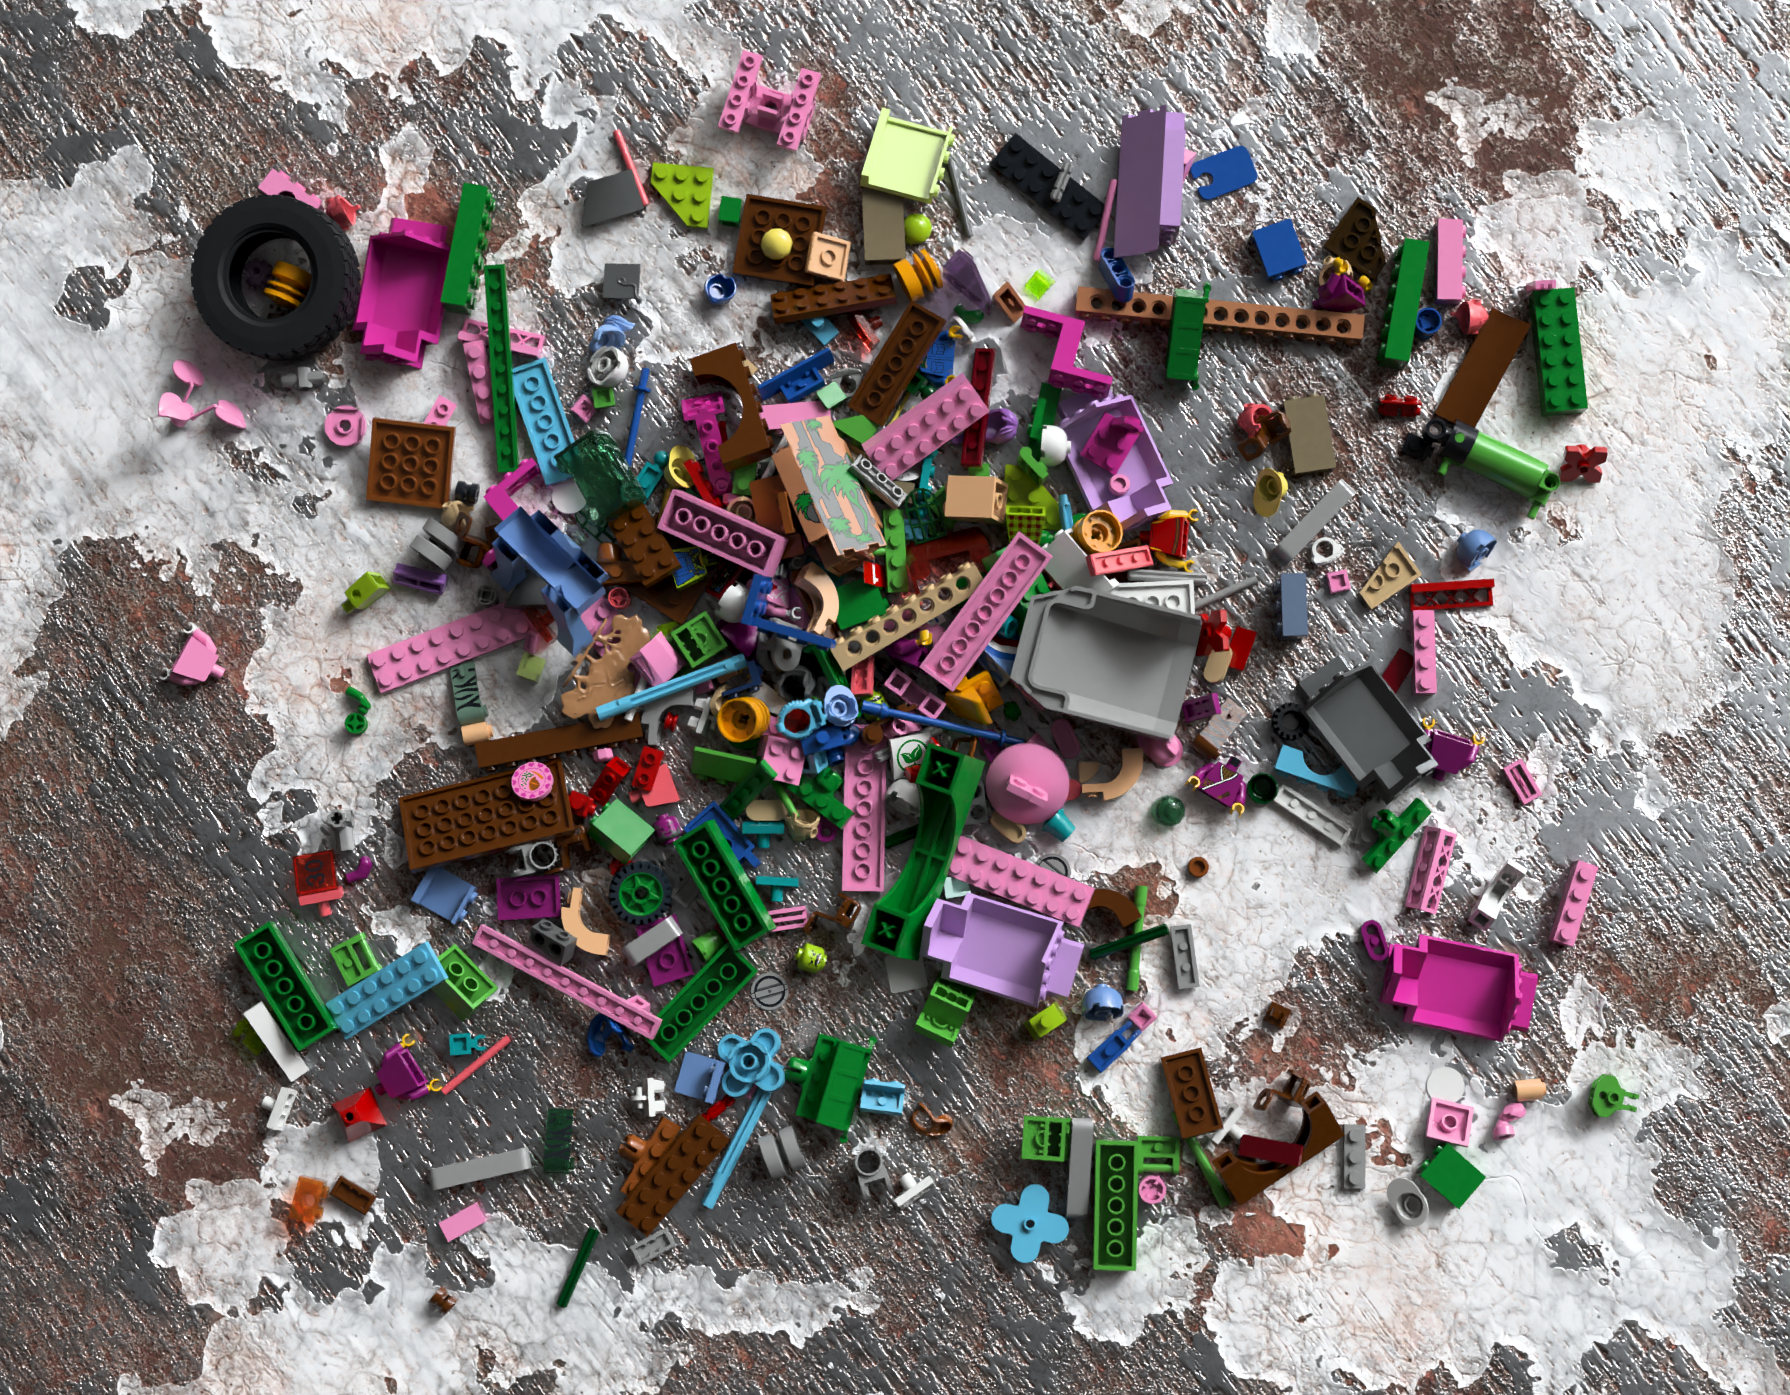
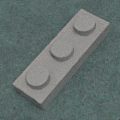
(1184, 956)
(1354, 1156)

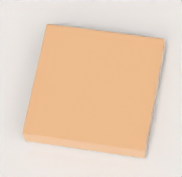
(827, 256)

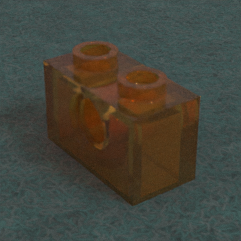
(300, 1209)

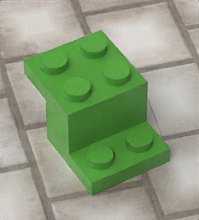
(697, 643)
(945, 1011)
(1045, 1138)

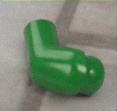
(969, 317)
(360, 698)

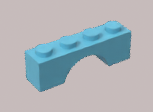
(1291, 763)

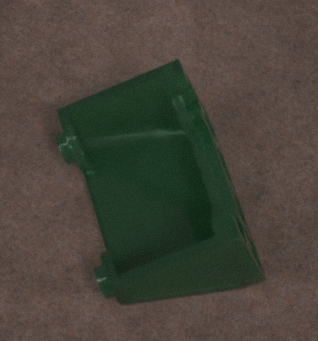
(601, 476)

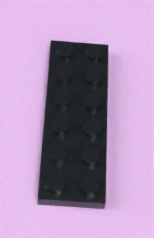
(1036, 178)

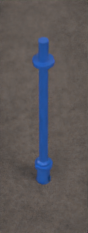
(641, 390)
(884, 711)

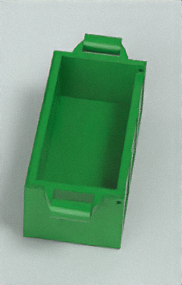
(1186, 334)
(844, 1085)

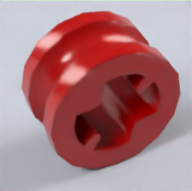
(671, 722)

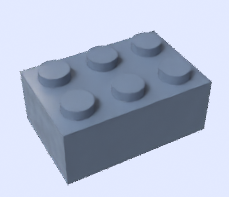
(1290, 607)

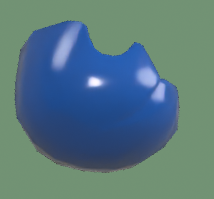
(719, 289)

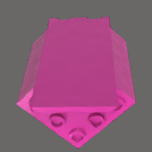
(402, 292)
(1459, 987)

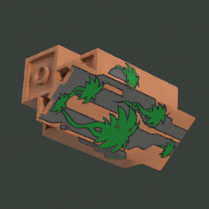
(827, 496)

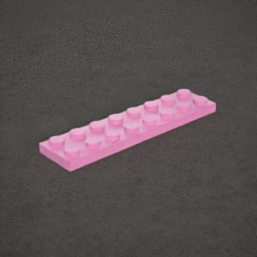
(985, 611)
(448, 646)
(866, 829)
(1020, 881)

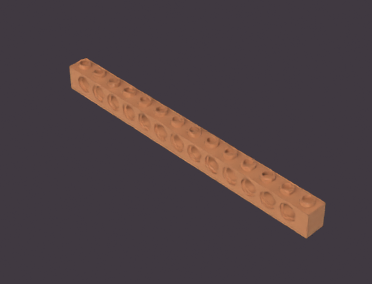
(1352, 322)

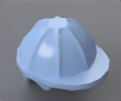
(840, 706)

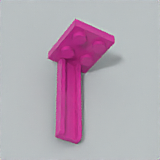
(704, 411)
(1111, 441)

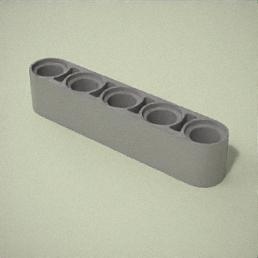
(1314, 521)
(479, 1168)
(1078, 1168)

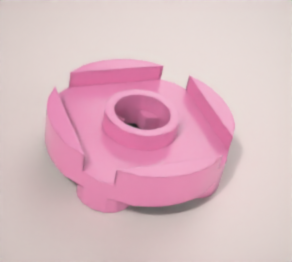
(354, 434)

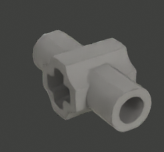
(302, 378)

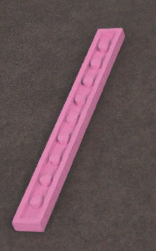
(567, 981)

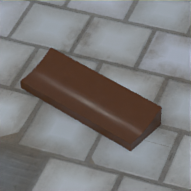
(1482, 369)

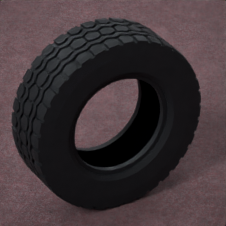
(220, 267)

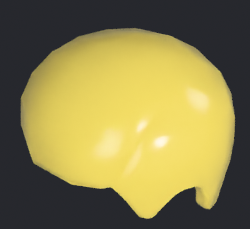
(776, 244)

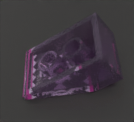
(965, 277)

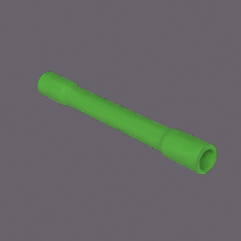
(1133, 973)
(1217, 1188)

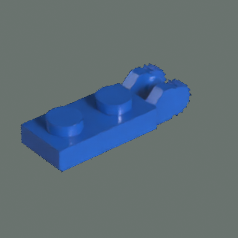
(1112, 1047)

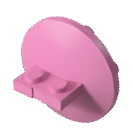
(1027, 783)

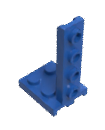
(757, 605)

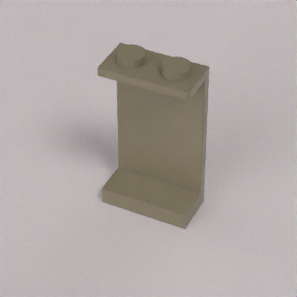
(883, 227)
(1310, 435)

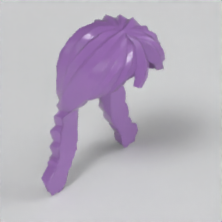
(1001, 427)

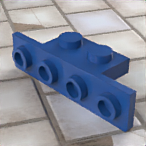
(799, 379)

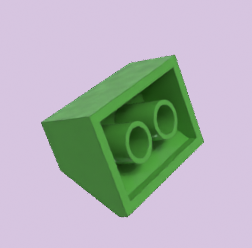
(721, 766)
(466, 984)

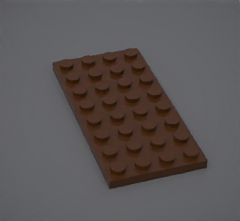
(481, 819)

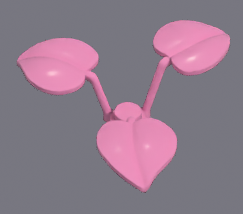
(181, 412)

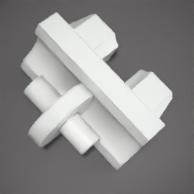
(702, 725)
(647, 1100)

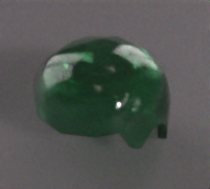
(1168, 810)

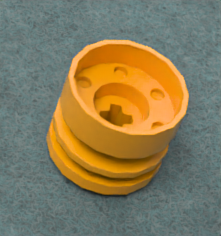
(918, 275)
(289, 285)
(1103, 527)
(733, 715)

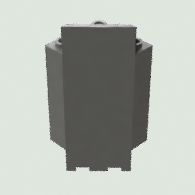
(1367, 727)

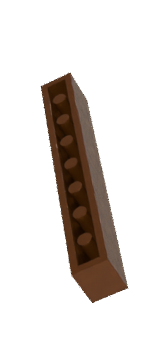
(557, 741)

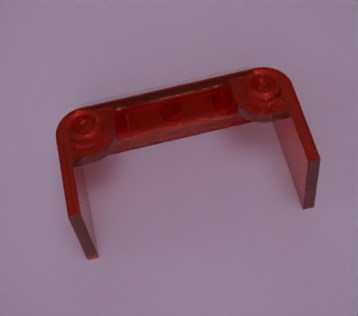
(965, 540)

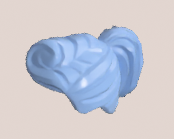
(610, 333)

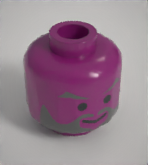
(666, 829)

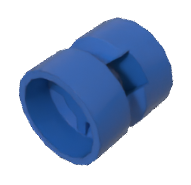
(1427, 323)

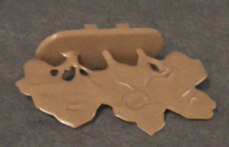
(607, 676)

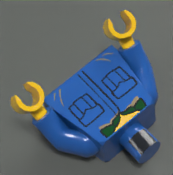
(939, 361)

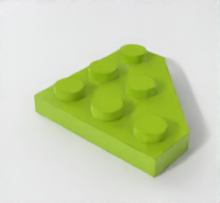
(685, 191)
(1025, 492)

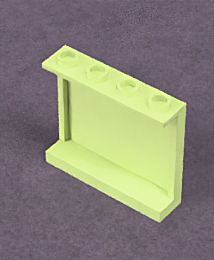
(906, 158)

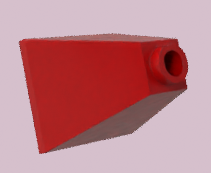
(366, 1114)

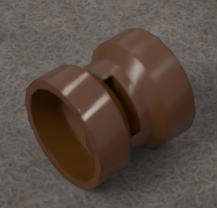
(443, 1300)

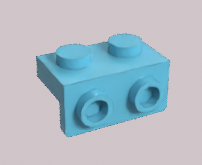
(882, 1097)

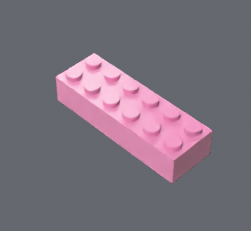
(925, 427)
(723, 533)

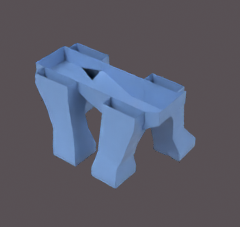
(570, 575)

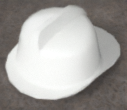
(1407, 1202)

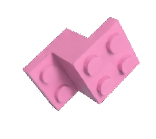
(781, 754)

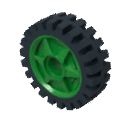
(644, 908)

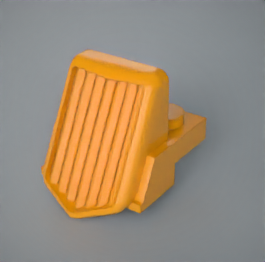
(974, 698)

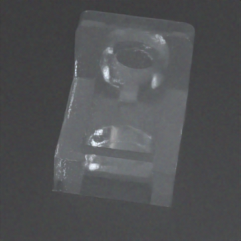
(807, 1033)

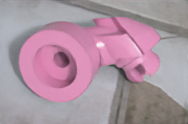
(1512, 1112)

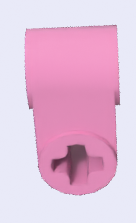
(900, 728)

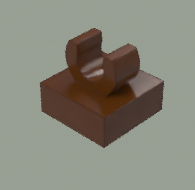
(1277, 1015)

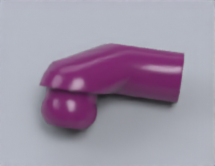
(362, 871)

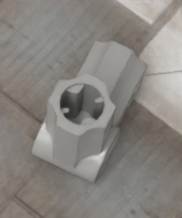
(342, 824)

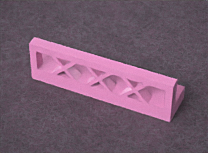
(518, 349)
(1427, 869)

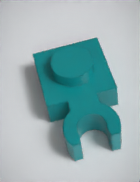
(463, 1044)

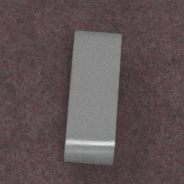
(652, 941)

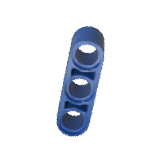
(1116, 275)

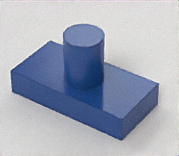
(822, 740)

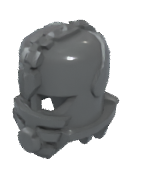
(798, 684)

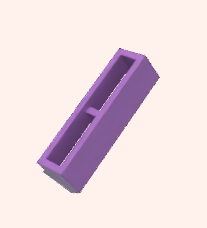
(420, 579)

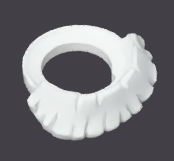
(965, 331)
(1317, 559)

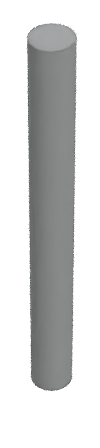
(1225, 592)

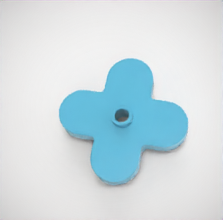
(739, 1053)
(1013, 1219)

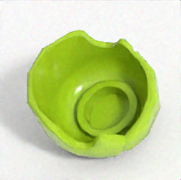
(917, 228)

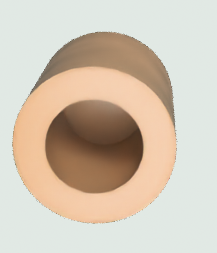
(476, 733)
(1528, 1090)

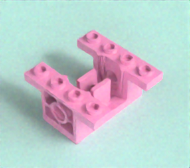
(749, 104)

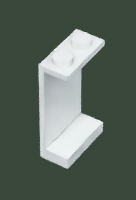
(1070, 567)

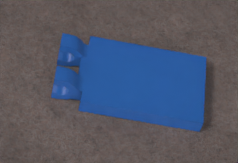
(738, 842)

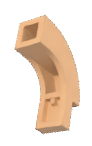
(823, 596)
(1129, 773)
(571, 919)

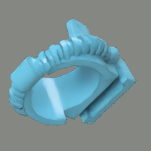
(812, 707)

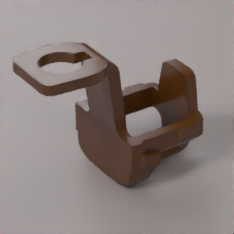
(1266, 433)
(471, 541)
(569, 840)
(842, 917)
(1285, 1095)

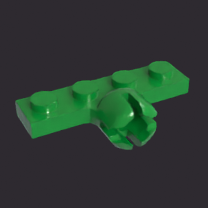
(820, 795)
(1393, 832)
(812, 1075)

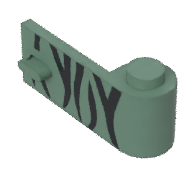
(466, 694)

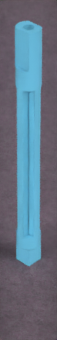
(643, 697)
(736, 1146)

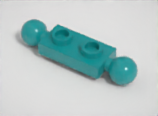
(927, 473)
(652, 474)

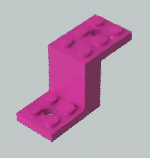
(1062, 371)
(500, 497)

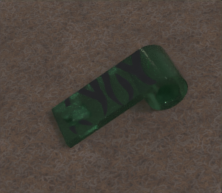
(558, 1142)

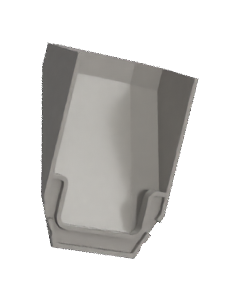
(1108, 659)

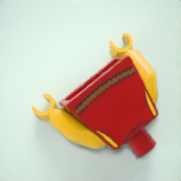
(1170, 537)

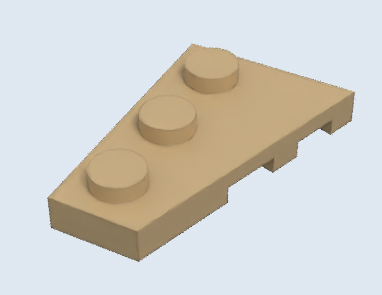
(1390, 577)

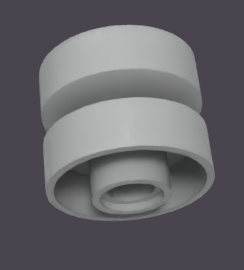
(434, 549)
(775, 1154)

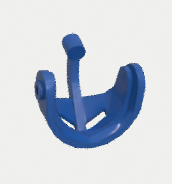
(596, 1038)

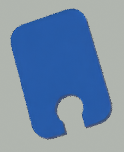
(1229, 171)

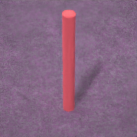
(629, 164)
(476, 1065)

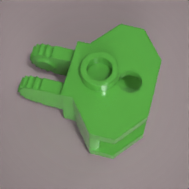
(1611, 1097)

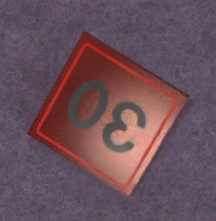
(315, 872)

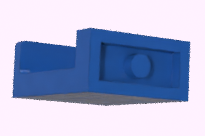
(1279, 250)

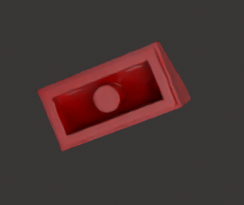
(1241, 646)

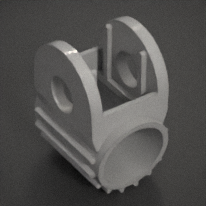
(780, 648)
(530, 866)
(879, 1175)

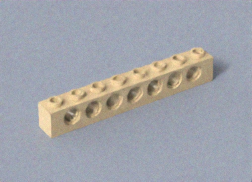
(902, 626)

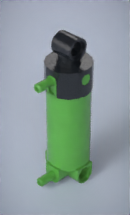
(1493, 460)

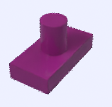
(1201, 707)

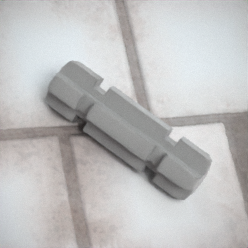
(1061, 181)

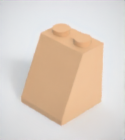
(976, 499)

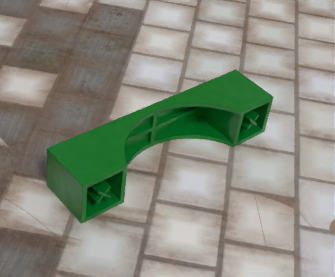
(946, 793)

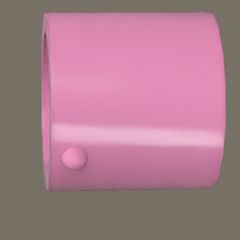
(1151, 1189)

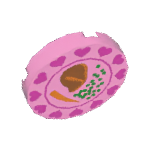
(532, 781)

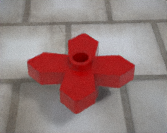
(1582, 462)
(1214, 633)

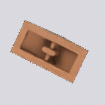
(1008, 302)

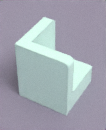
(955, 888)

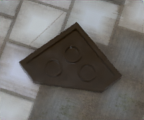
(1359, 240)

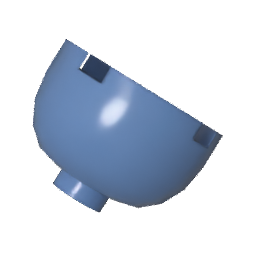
(1474, 547)
(1102, 1002)

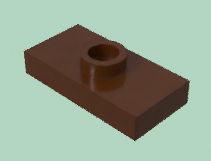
(353, 1195)

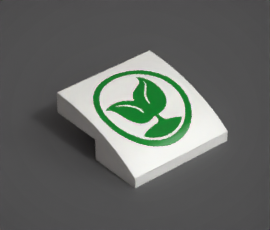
(907, 751)

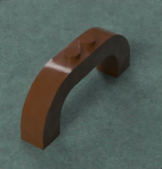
(1117, 903)

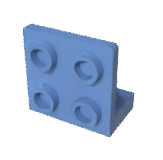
(700, 1077)

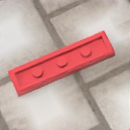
(1119, 560)

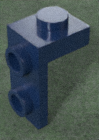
(755, 672)

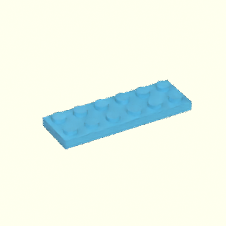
(543, 416)
(386, 990)

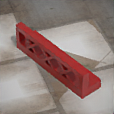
(1452, 586)

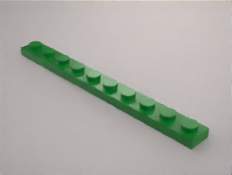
(501, 367)

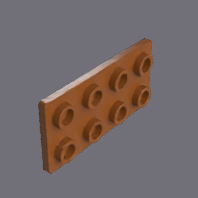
(777, 513)

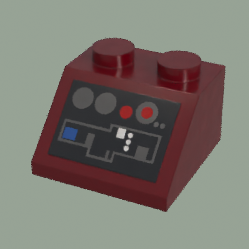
(727, 575)

